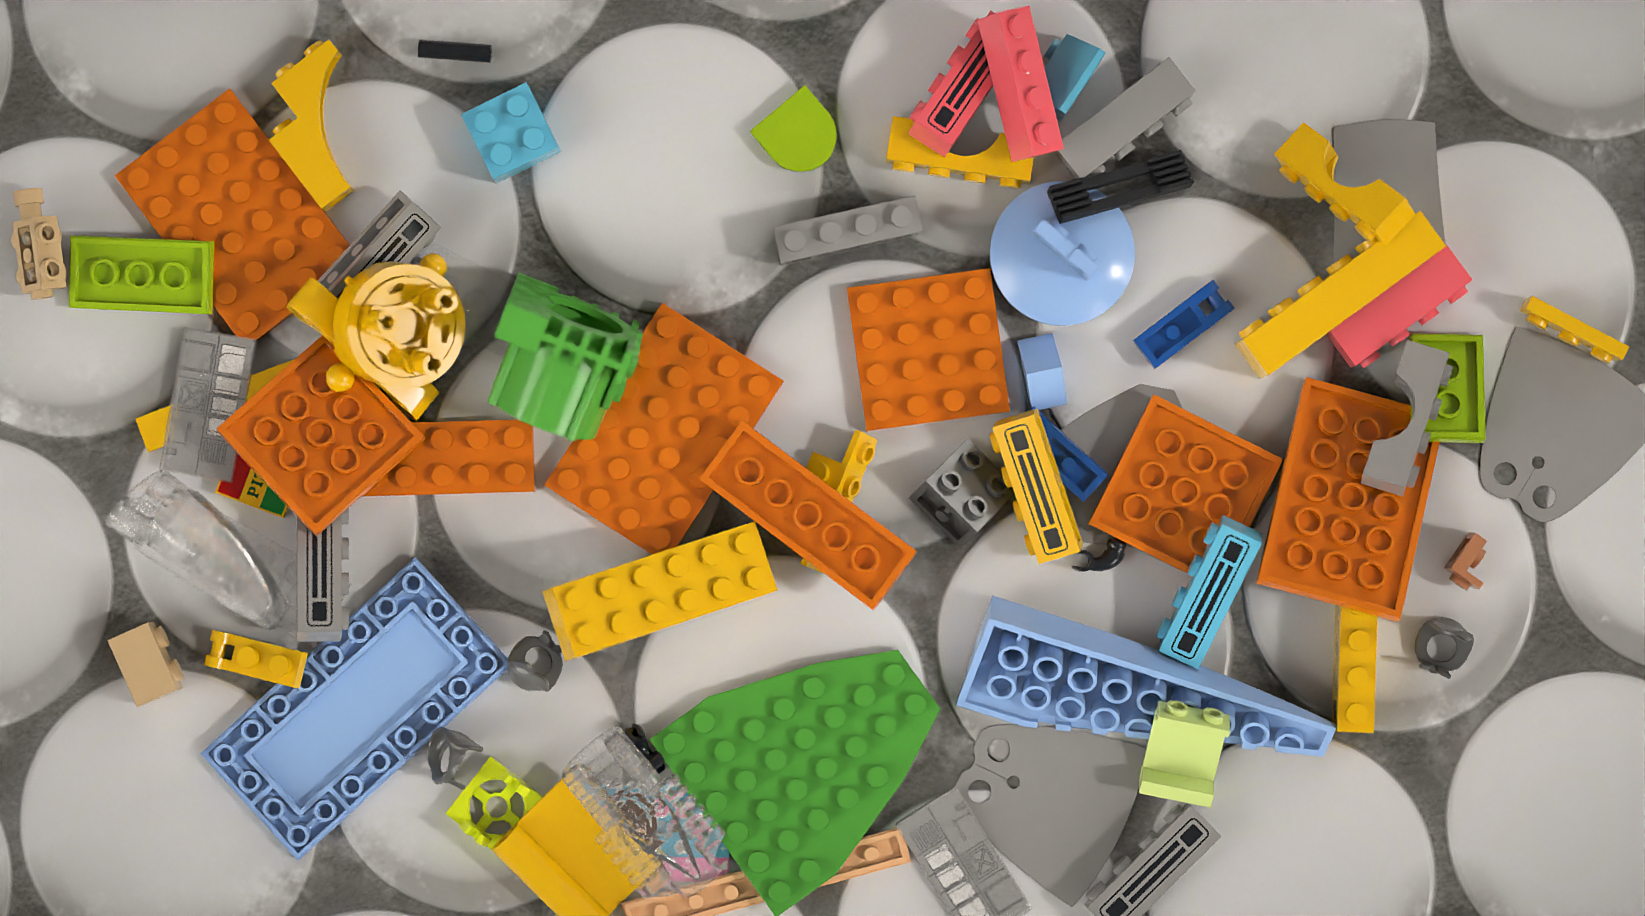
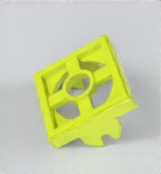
(490, 771)

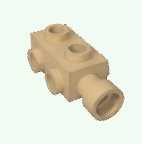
(42, 251)

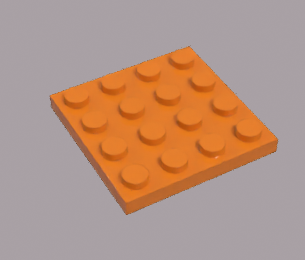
(928, 349)
(317, 443)
(1180, 480)

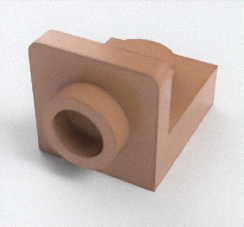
(1467, 555)

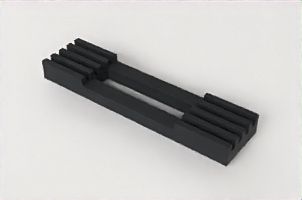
(1166, 172)

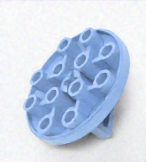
(1063, 269)

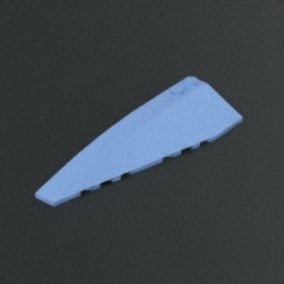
(1076, 676)

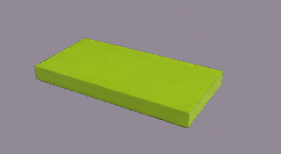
(141, 274)

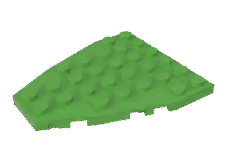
(801, 764)

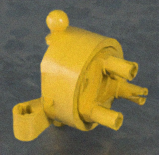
(390, 328)

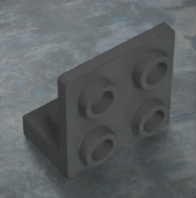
(963, 494)

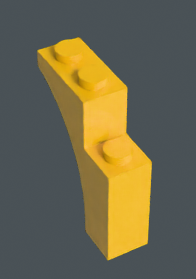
(304, 140)

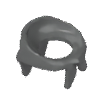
(1446, 626)
(522, 672)
(458, 745)

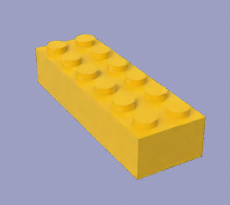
(1338, 296)
(659, 591)

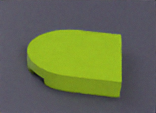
(798, 133)

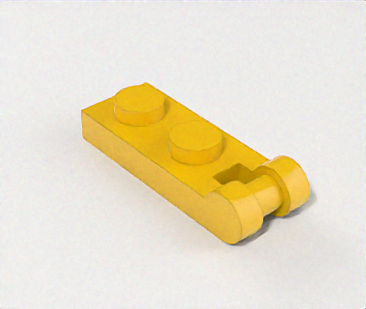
(257, 659)

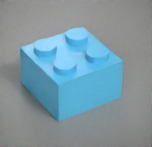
(511, 133)

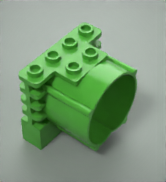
(561, 360)

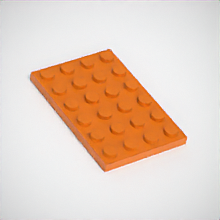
(232, 187)
(664, 433)
(1327, 528)

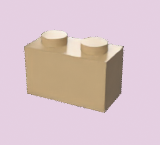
(146, 663)

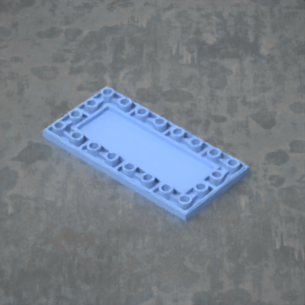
(360, 709)

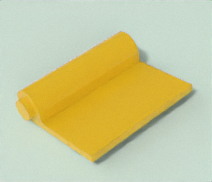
(561, 860)

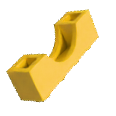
(994, 163)
(1373, 207)

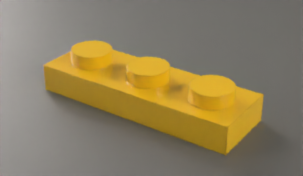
(1573, 330)

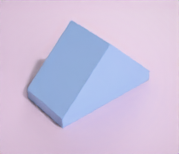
(1042, 371)

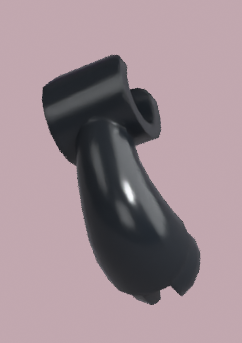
(1109, 559)
(639, 739)

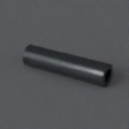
(454, 51)

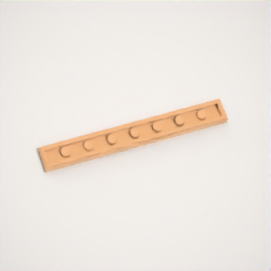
(736, 891)

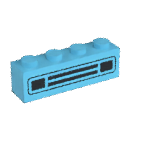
(1209, 592)

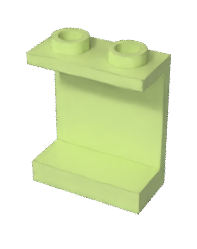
(1183, 753)

